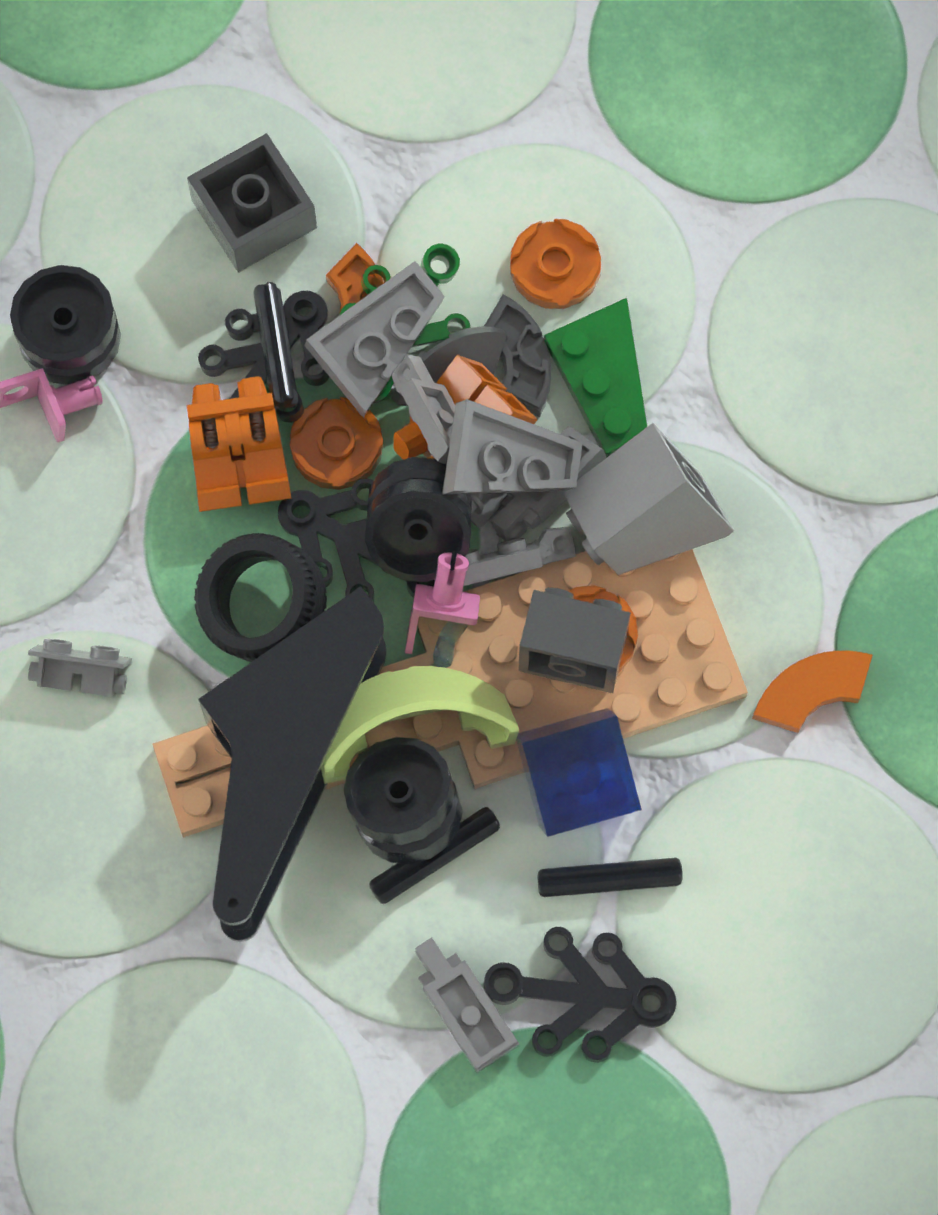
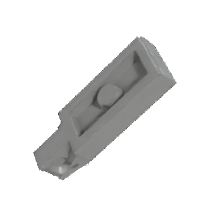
(428, 404)
(532, 508)
(517, 556)
(464, 1007)

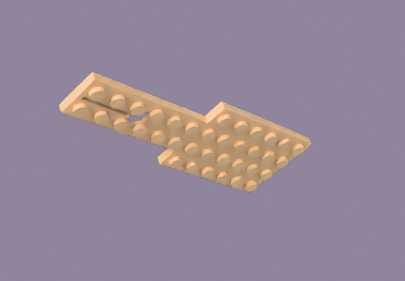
(674, 673)

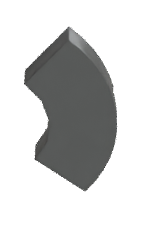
(475, 343)
(523, 355)

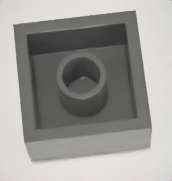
(252, 202)
(573, 639)

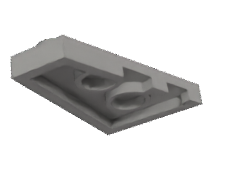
(376, 335)
(507, 454)

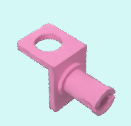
(54, 401)
(445, 599)

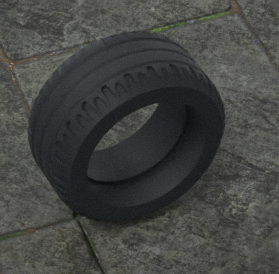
(223, 571)

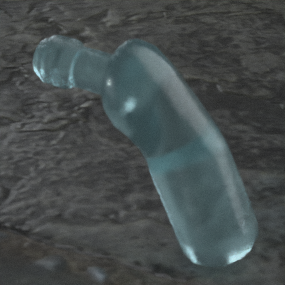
(445, 645)

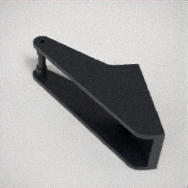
(278, 729)

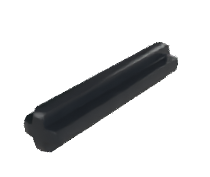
(275, 346)
(404, 876)
(609, 877)

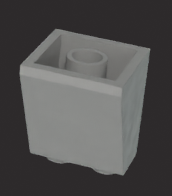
(644, 505)

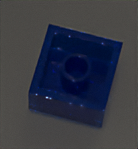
(578, 772)

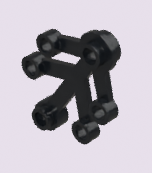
(252, 354)
(347, 537)
(588, 995)

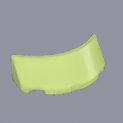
(416, 693)

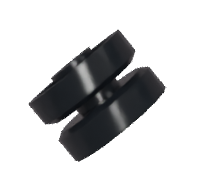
(65, 324)
(413, 521)
(403, 800)

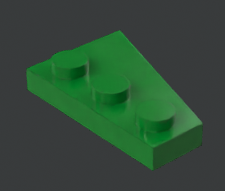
(602, 373)

